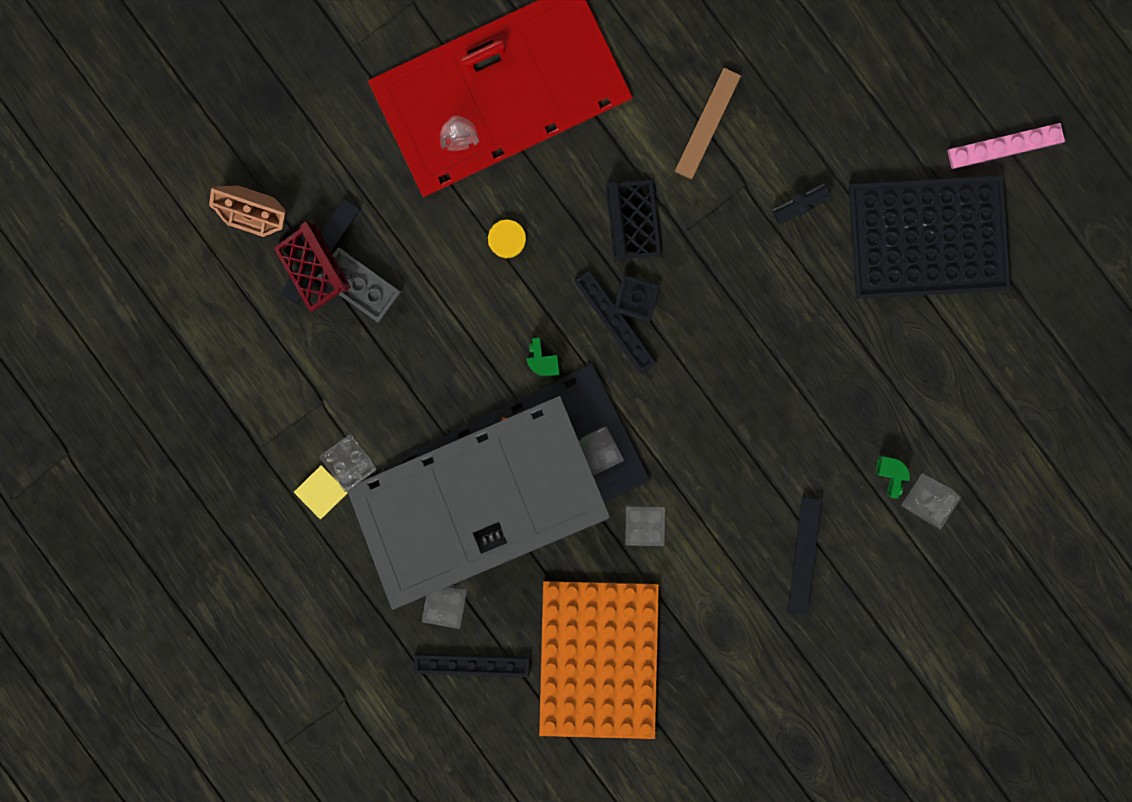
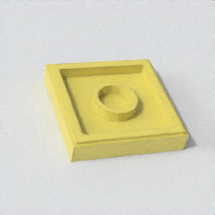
(320, 492)

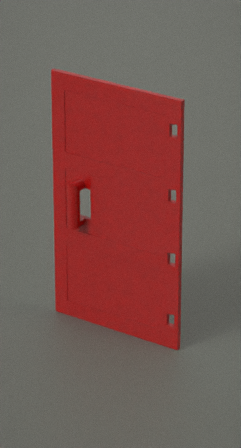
(548, 74)

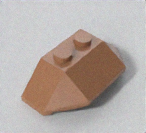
(247, 209)

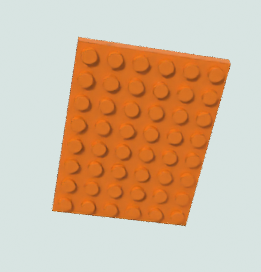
(599, 659)

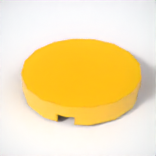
(506, 238)

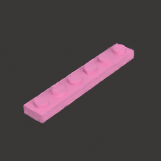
(1006, 146)

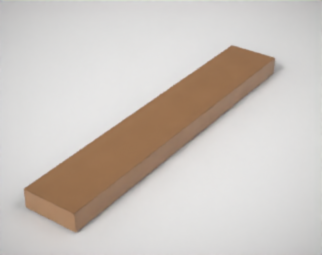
(707, 123)

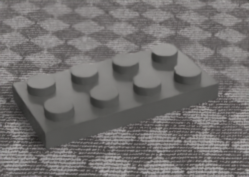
(367, 289)

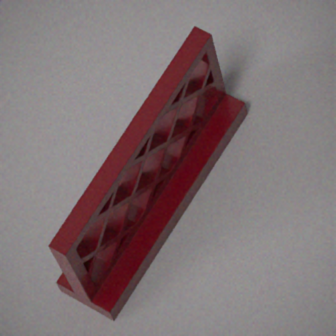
(326, 260)

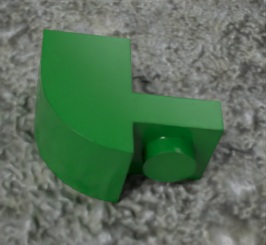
(542, 365)
(895, 471)

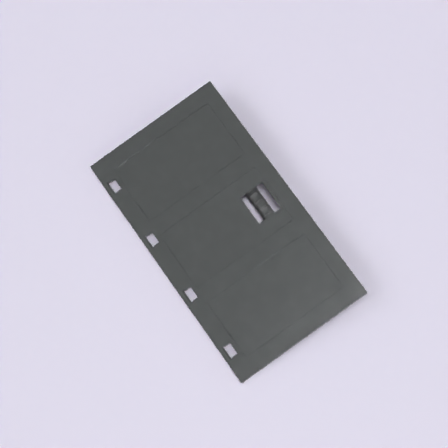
(523, 477)

